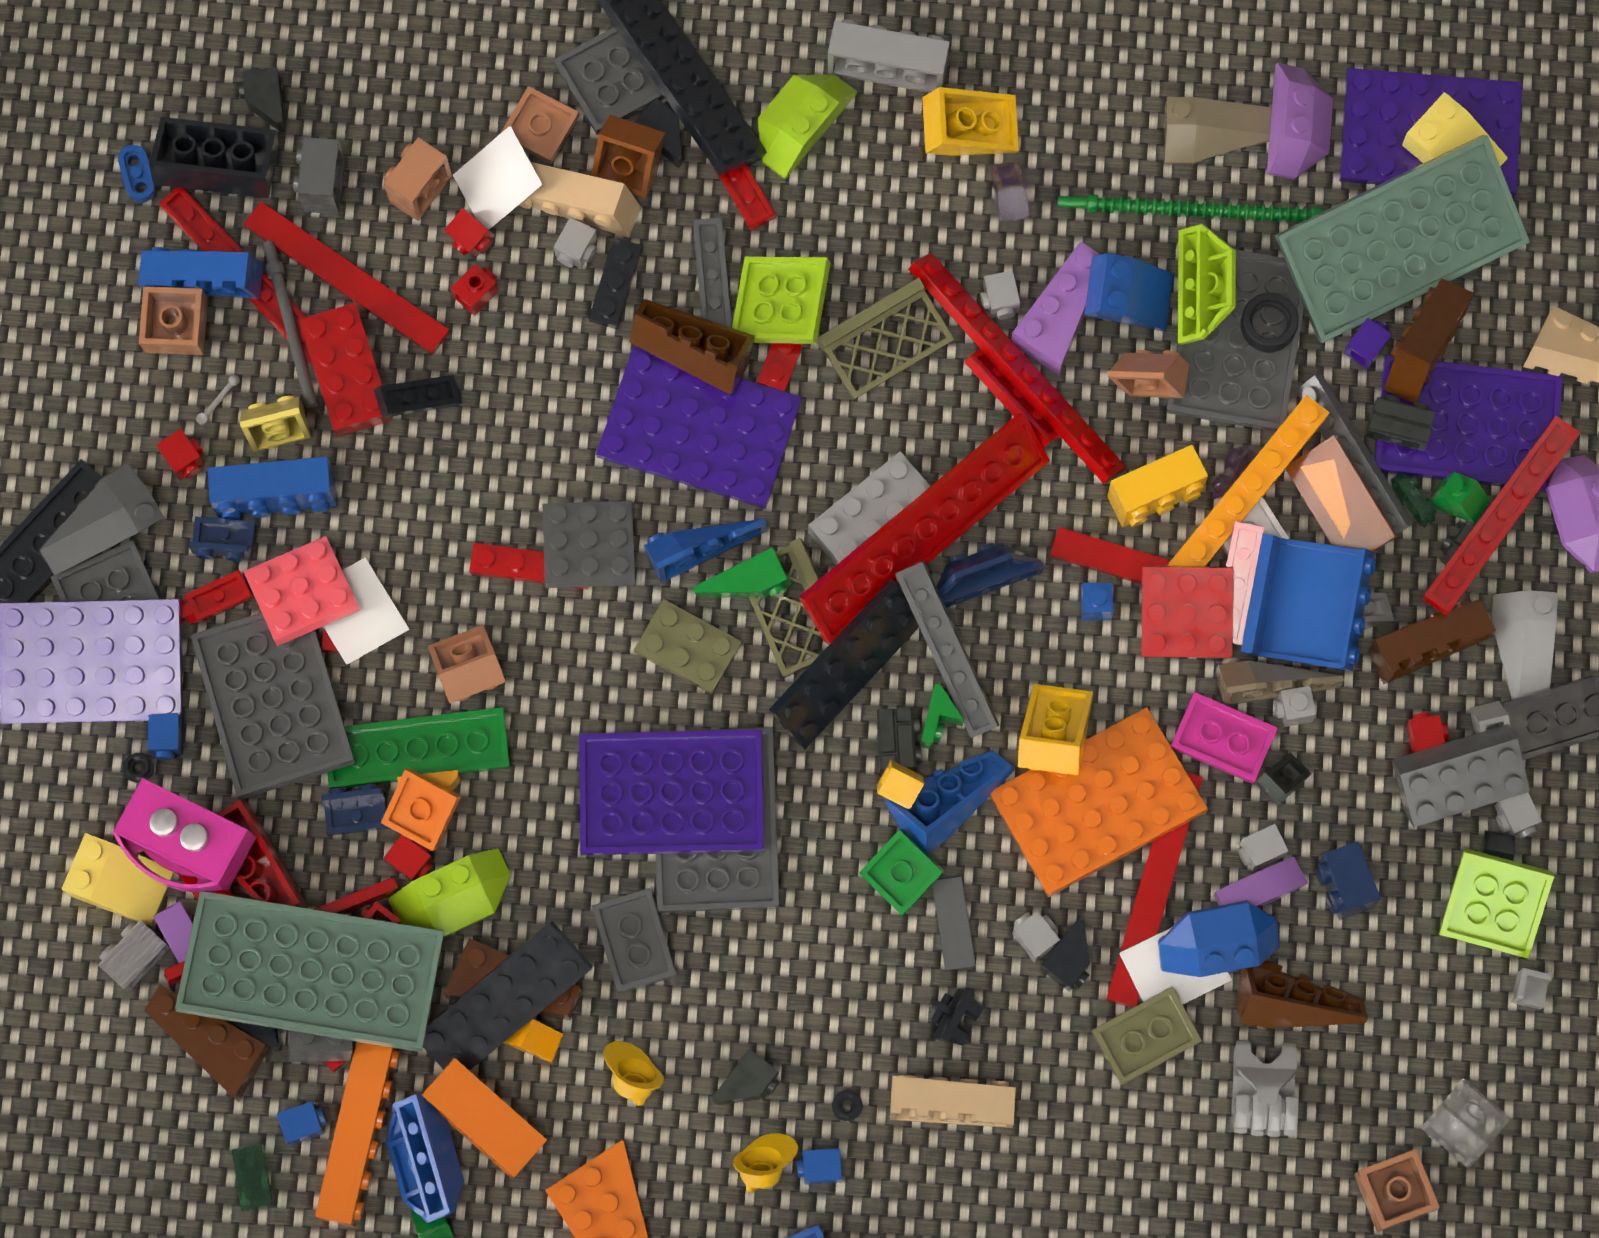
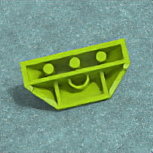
(800, 118)
(1204, 282)
(454, 894)

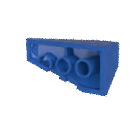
(686, 549)
(950, 799)

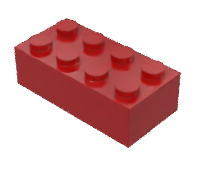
(344, 368)

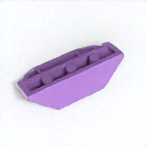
(1298, 122)
(1575, 507)

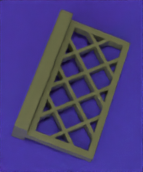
(871, 317)
(808, 576)

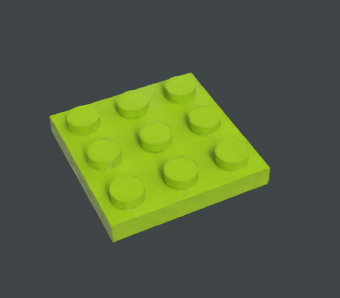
(781, 298)
(1496, 903)

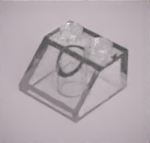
(1465, 1123)

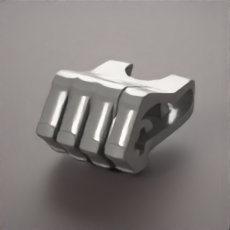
(1264, 1092)

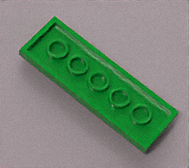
(425, 744)

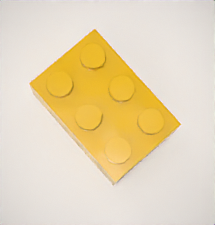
(1157, 487)

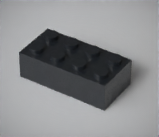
(214, 157)

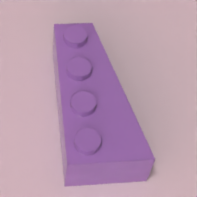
(1057, 313)

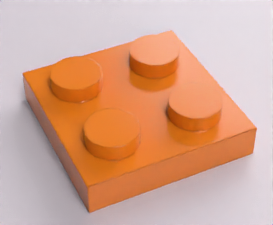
(420, 809)

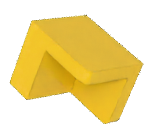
(900, 784)

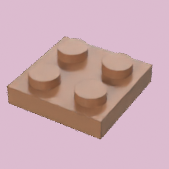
(541, 124)

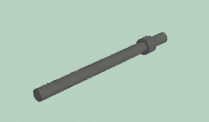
(276, 272)

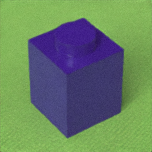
(1368, 343)

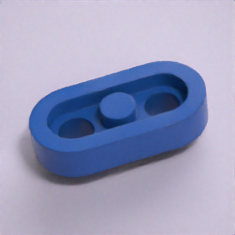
(136, 175)

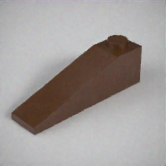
(1281, 1001)

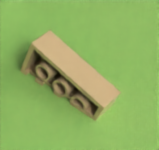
(584, 198)

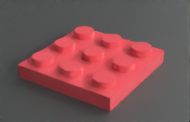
(301, 591)

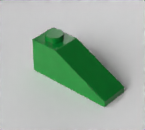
(754, 578)

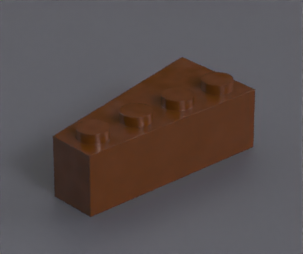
(693, 344)
(1430, 640)
(480, 959)

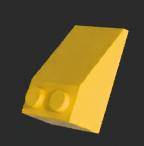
(969, 122)
(1055, 729)

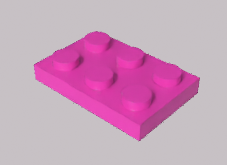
(1223, 738)

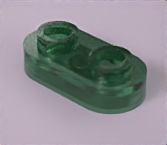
(1407, 490)

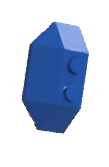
(1219, 940)
(424, 1158)

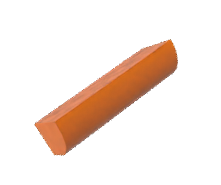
(483, 1118)

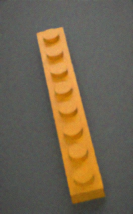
(1252, 484)

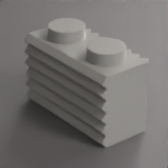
(133, 955)

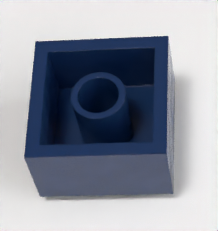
(1347, 881)

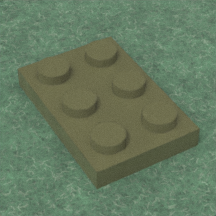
(687, 646)
(1146, 1035)

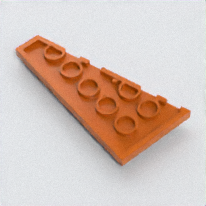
(601, 1198)

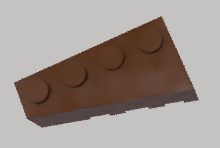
(1426, 339)
(214, 1044)

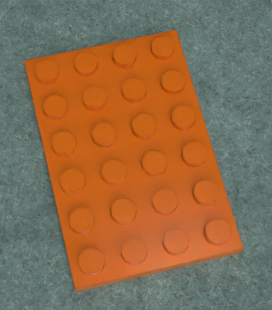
(1119, 801)

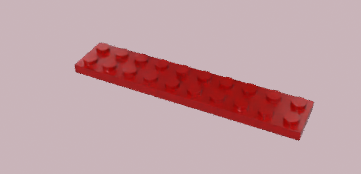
(926, 525)

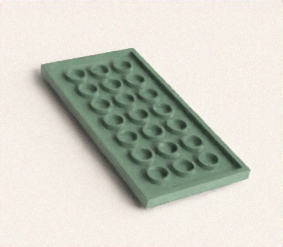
(1402, 238)
(310, 971)

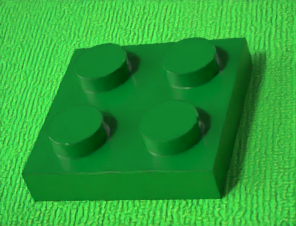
(901, 872)

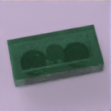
(252, 1177)

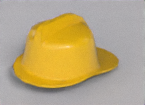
(633, 1071)
(764, 1160)

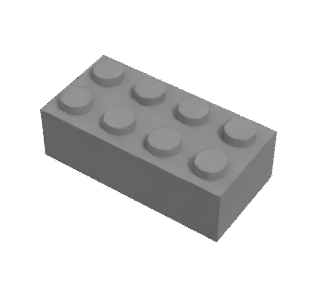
(887, 56)
(867, 508)

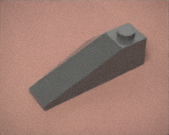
(108, 515)

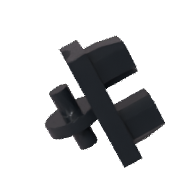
(949, 1014)

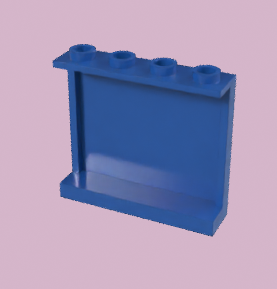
(1308, 603)

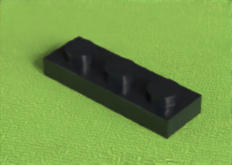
(615, 283)
(417, 396)

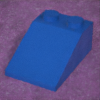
(1128, 291)

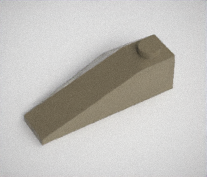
(1210, 128)
(1259, 681)

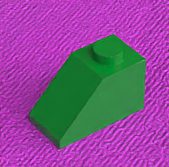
(1460, 497)

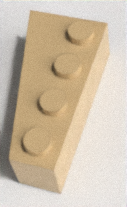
(1566, 347)
(952, 1102)

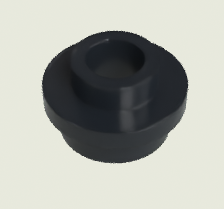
(131, 761)
(847, 1095)

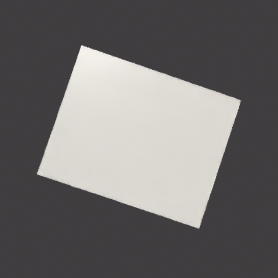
(497, 179)
(373, 624)
(1144, 968)

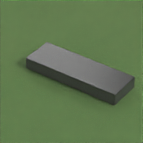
(953, 924)

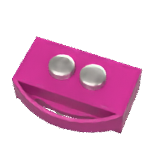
(182, 839)

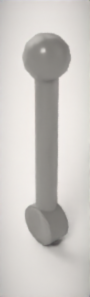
(202, 418)

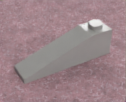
(1525, 638)

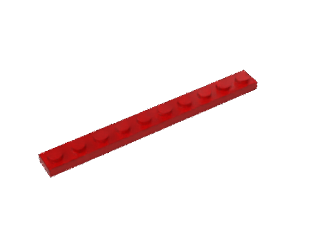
(1017, 368)

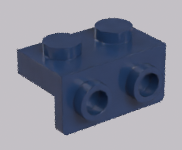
(223, 538)
(354, 810)

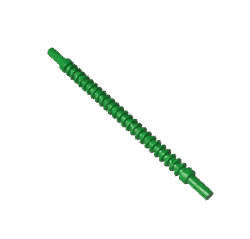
(1093, 203)

